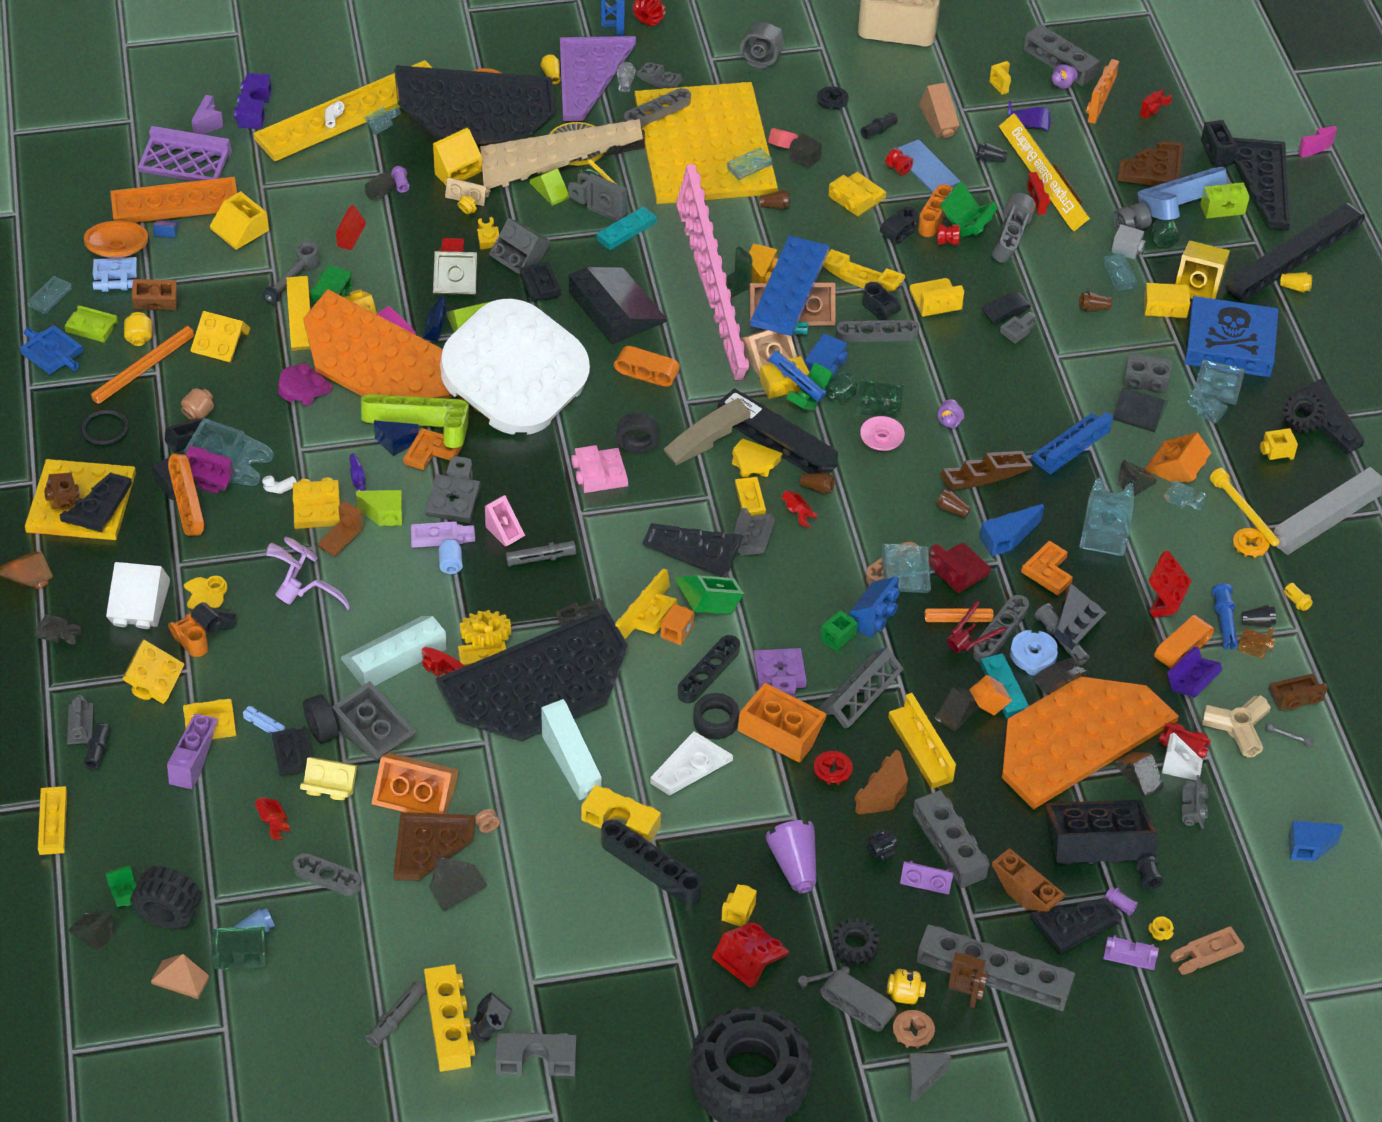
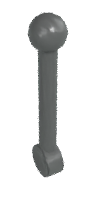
(1308, 741)
(803, 980)

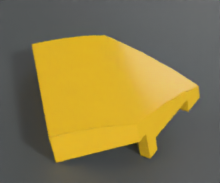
(754, 458)

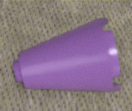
(795, 852)

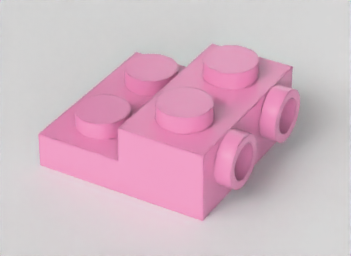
(599, 468)

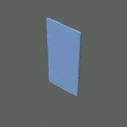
(928, 166)

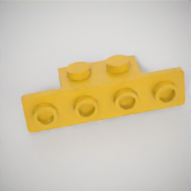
(648, 608)

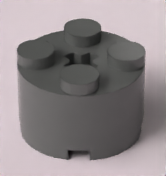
(762, 44)

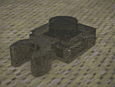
(55, 628)

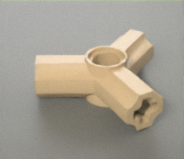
(1240, 723)

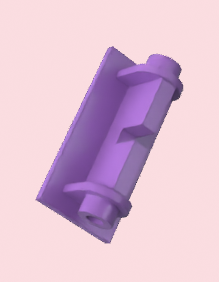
(926, 877)
(1131, 953)

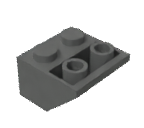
(519, 246)

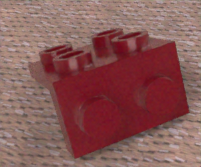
(958, 566)

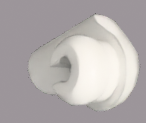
(333, 112)
(278, 487)

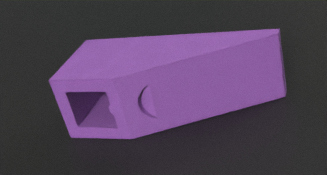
(190, 754)

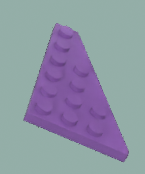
(587, 70)

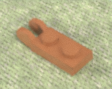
(1208, 950)

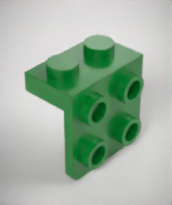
(965, 212)

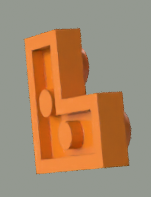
(425, 447)
(1044, 568)

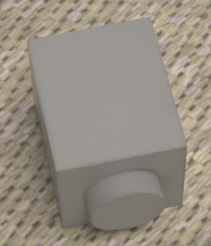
(1128, 241)

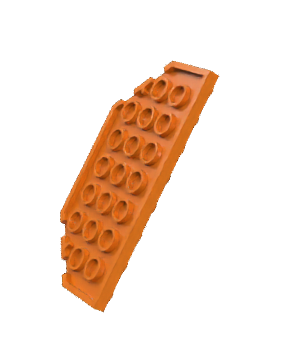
(371, 352)
(1078, 734)

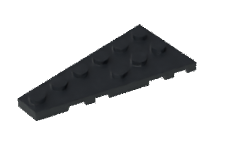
(1265, 175)

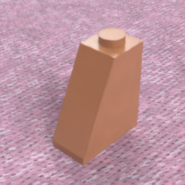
(939, 110)

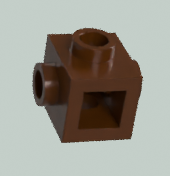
(61, 491)

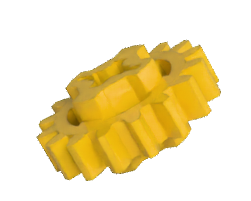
(485, 628)

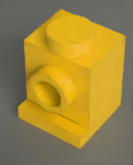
(1279, 444)
(739, 905)

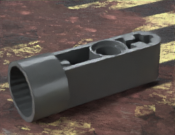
(1017, 214)

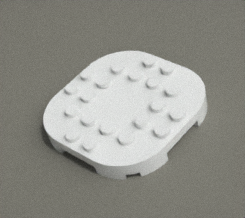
(514, 365)

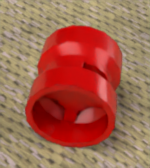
(900, 162)
(948, 234)

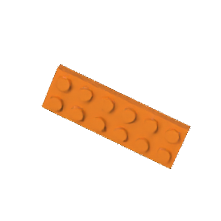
(171, 200)

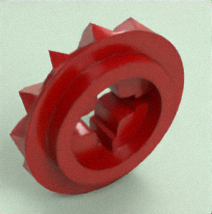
(826, 761)

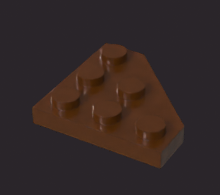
(1153, 165)
(426, 837)

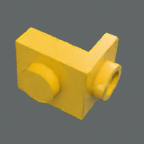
(362, 299)

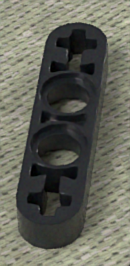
(704, 666)

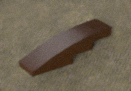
(991, 469)

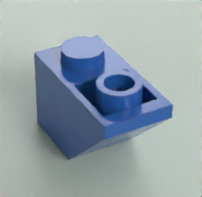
(1312, 840)

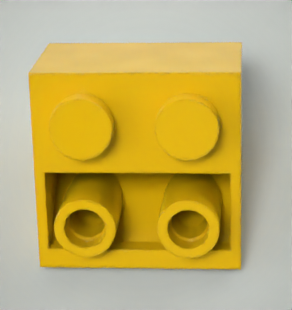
(457, 157)
(239, 221)

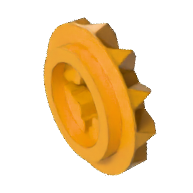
(1250, 535)

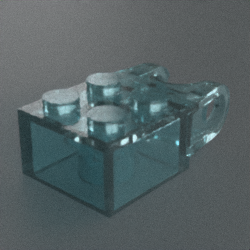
(235, 445)
(1107, 520)

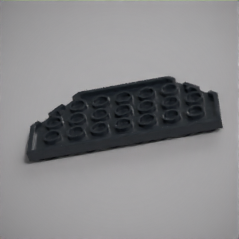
(487, 103)
(511, 686)

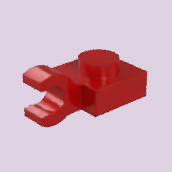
(1153, 102)
(796, 504)
(272, 812)

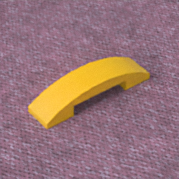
(855, 274)

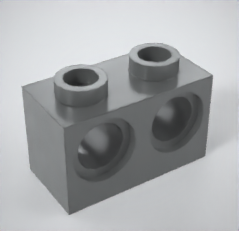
(1147, 373)

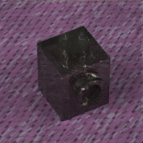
(805, 151)

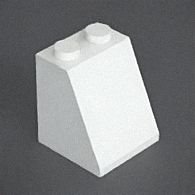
(137, 595)

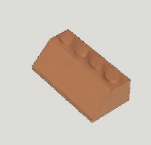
(818, 309)

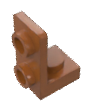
(345, 531)

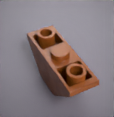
(884, 788)
(1025, 883)

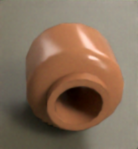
(197, 404)

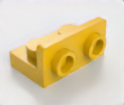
(217, 709)

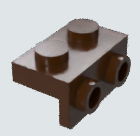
(1297, 692)
(968, 976)

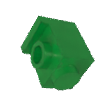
(838, 630)

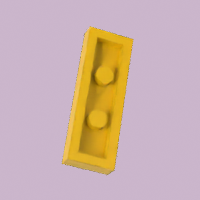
(52, 820)

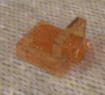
(1256, 643)

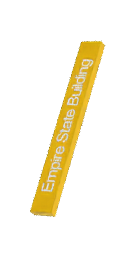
(1038, 162)

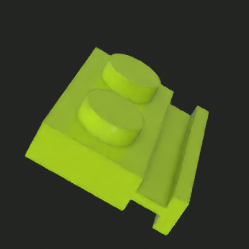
(91, 324)

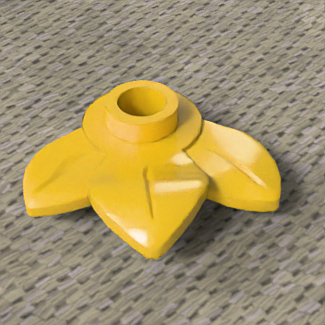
(206, 590)

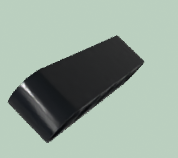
(659, 867)

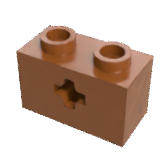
(154, 294)

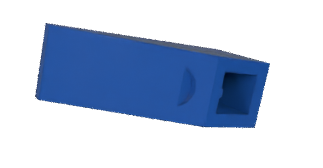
(1008, 531)

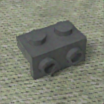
(755, 532)

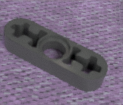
(333, 883)

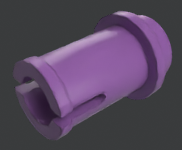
(399, 175)
(1121, 901)

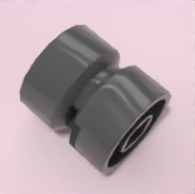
(1134, 216)

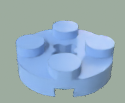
(1029, 661)

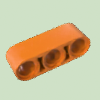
(932, 212)
(647, 366)
(1190, 634)

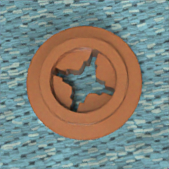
(920, 1021)

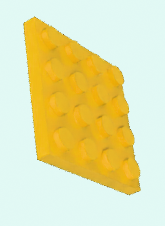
(85, 475)

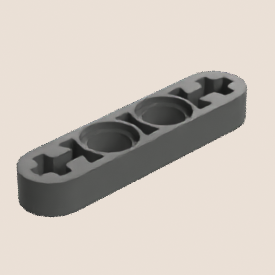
(676, 99)
(877, 333)
(995, 645)

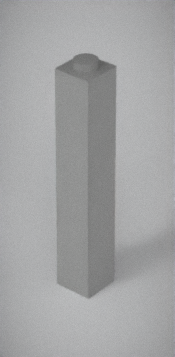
(1328, 510)

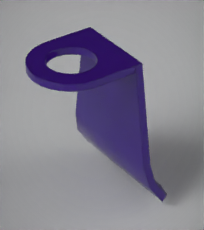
(1032, 117)

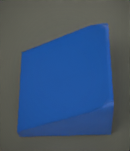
(165, 228)

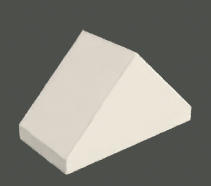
(1181, 759)

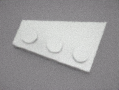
(689, 763)

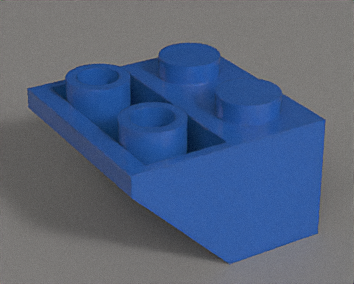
(876, 606)

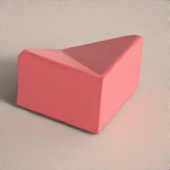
(781, 138)

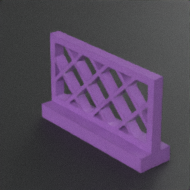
(189, 143)

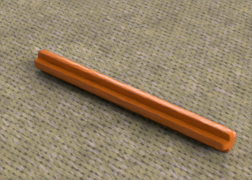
(142, 365)

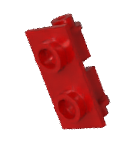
(1195, 740)

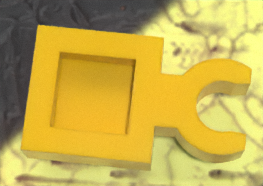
(487, 234)

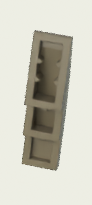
(708, 429)

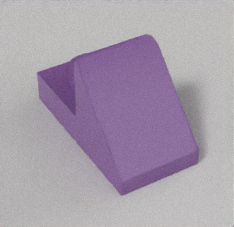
(207, 117)

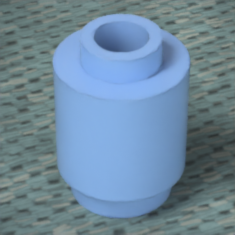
(450, 557)

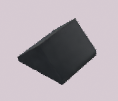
(1139, 409)

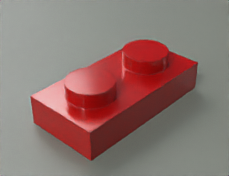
(1036, 190)

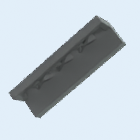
(856, 681)

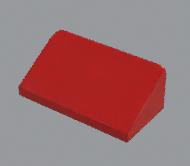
(350, 229)

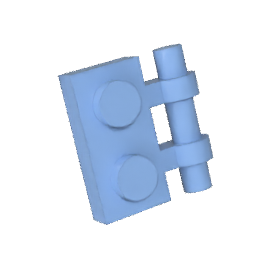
(114, 269)

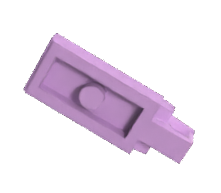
(435, 533)

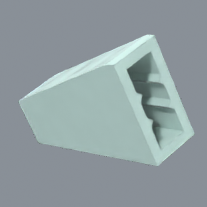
(569, 748)

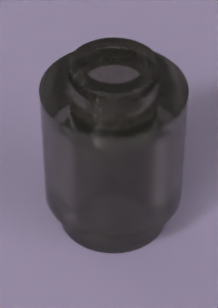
(379, 186)

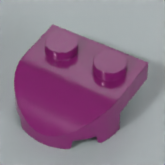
(302, 384)
(209, 470)

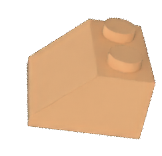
(762, 344)

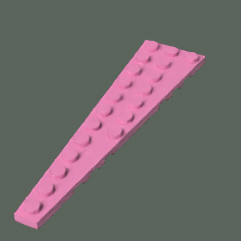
(708, 262)

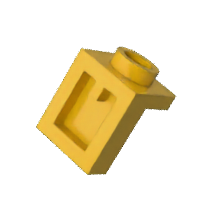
(1000, 78)

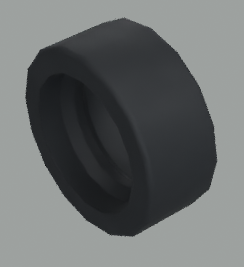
(637, 444)
(320, 718)
(713, 730)

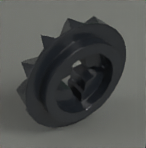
(838, 95)

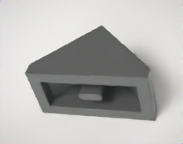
(925, 1071)

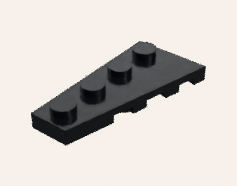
(1337, 423)
(700, 548)

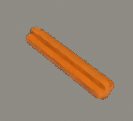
(957, 614)

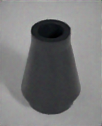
(989, 152)
(1261, 616)

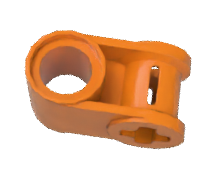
(190, 636)

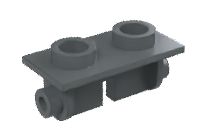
(80, 721)
(1195, 794)

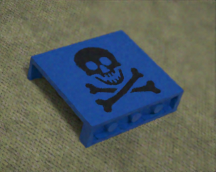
(1232, 335)

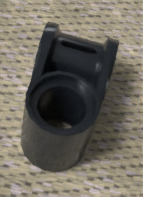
(900, 225)
(879, 300)
(489, 1018)

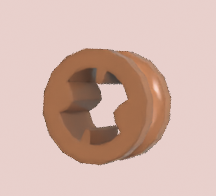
(487, 820)

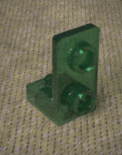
(740, 279)

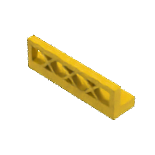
(923, 743)

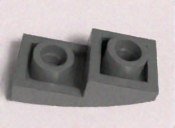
(656, 76)

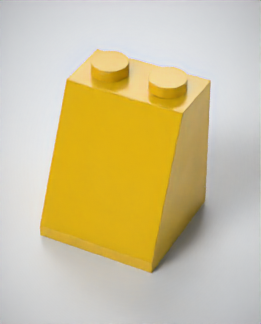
(1202, 269)

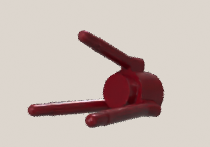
(960, 638)

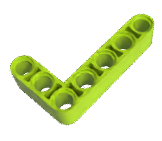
(424, 411)

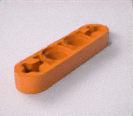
(190, 515)

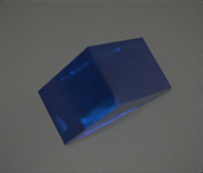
(395, 435)

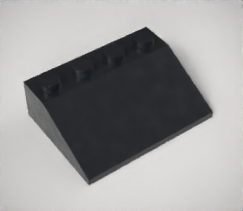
(614, 302)
(1100, 831)

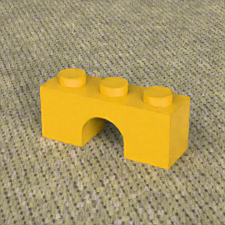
(604, 805)

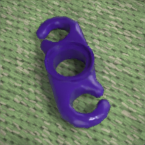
(357, 473)

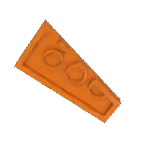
(1102, 90)

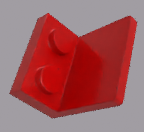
(747, 952)

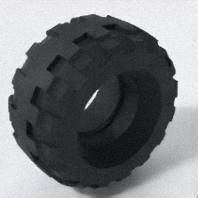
(744, 1098)

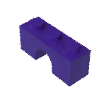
(254, 93)

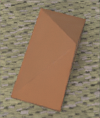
(181, 976)

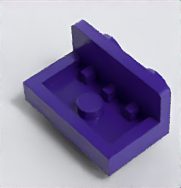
(1193, 673)

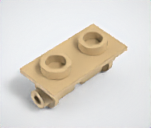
(457, 188)

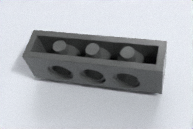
(1058, 51)
(941, 832)

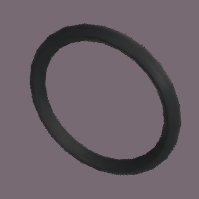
(113, 412)

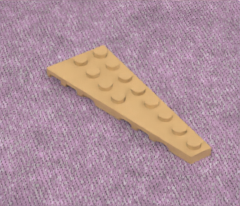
(545, 153)

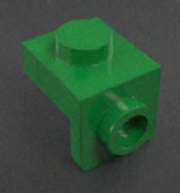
(121, 885)

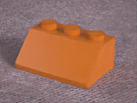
(781, 722)
(413, 785)

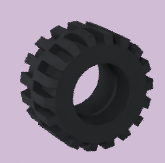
(166, 897)

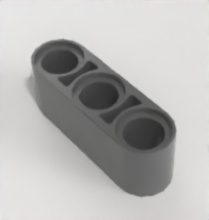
(858, 1000)

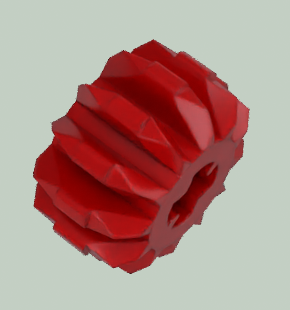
(649, 11)

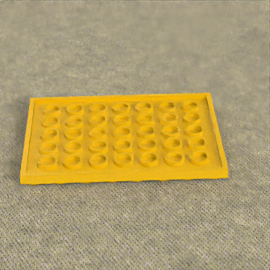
(708, 134)

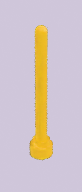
(1221, 479)

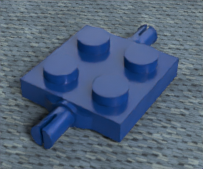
(51, 349)

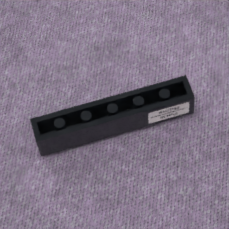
(783, 436)

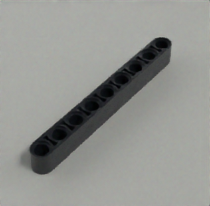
(1295, 252)

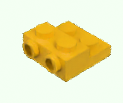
(856, 193)
(316, 503)

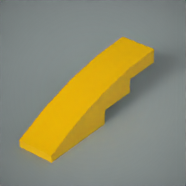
(298, 308)

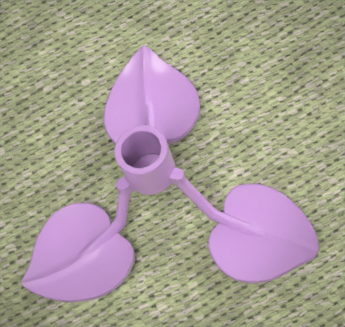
(291, 587)

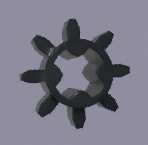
(882, 844)

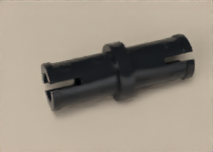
(879, 125)
(96, 746)

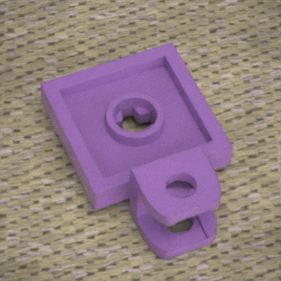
(786, 680)

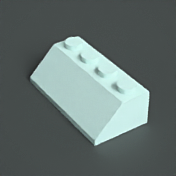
(395, 651)

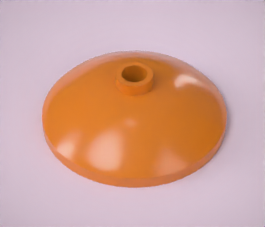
(116, 239)

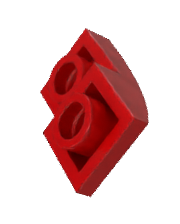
(439, 662)

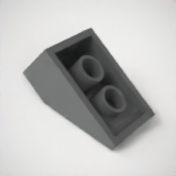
(371, 721)

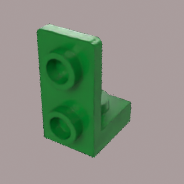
(821, 377)

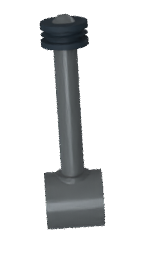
(307, 260)

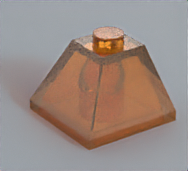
(27, 570)

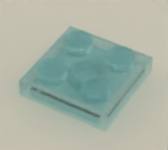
(1220, 381)
(909, 565)

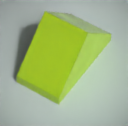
(551, 186)

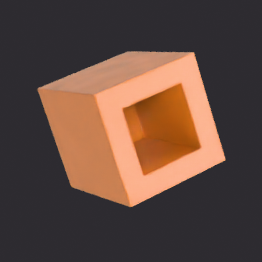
(677, 624)
(990, 695)

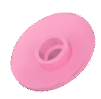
(882, 433)

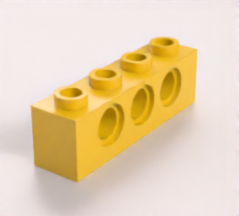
(456, 1053)

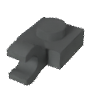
(1017, 328)

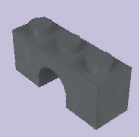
(516, 1049)

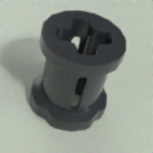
(1150, 876)

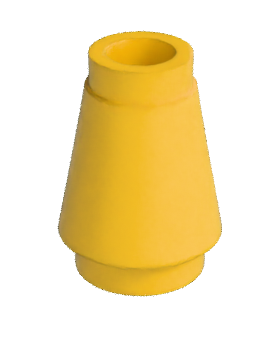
(551, 68)
(1297, 281)

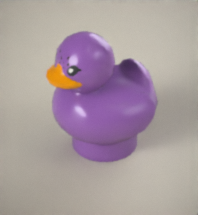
(1064, 76)
(950, 413)

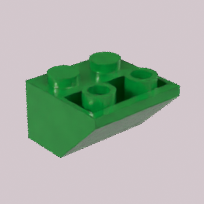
(710, 593)

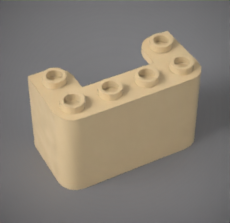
(899, 21)

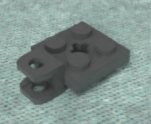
(596, 191)
(458, 483)

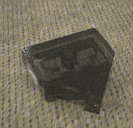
(454, 881)

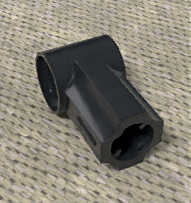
(213, 618)

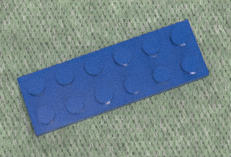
(790, 285)

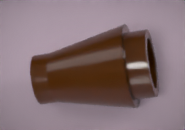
(777, 199)
(1092, 301)
(818, 481)
(953, 503)

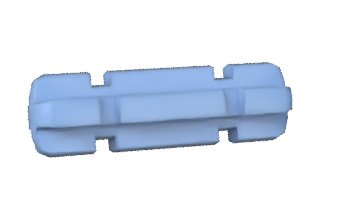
(262, 720)

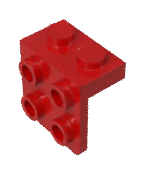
(1170, 584)

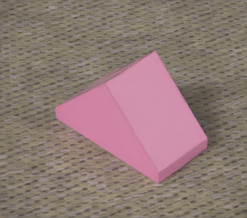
(502, 521)

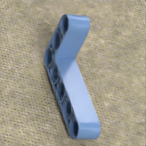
(1166, 197)

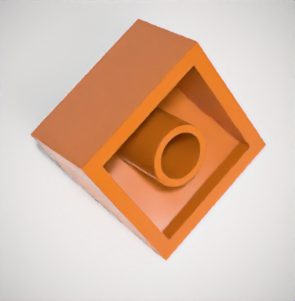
(1179, 458)

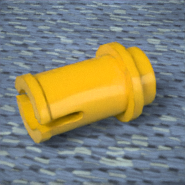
(1302, 601)

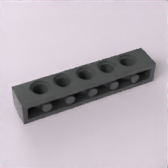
(1006, 976)

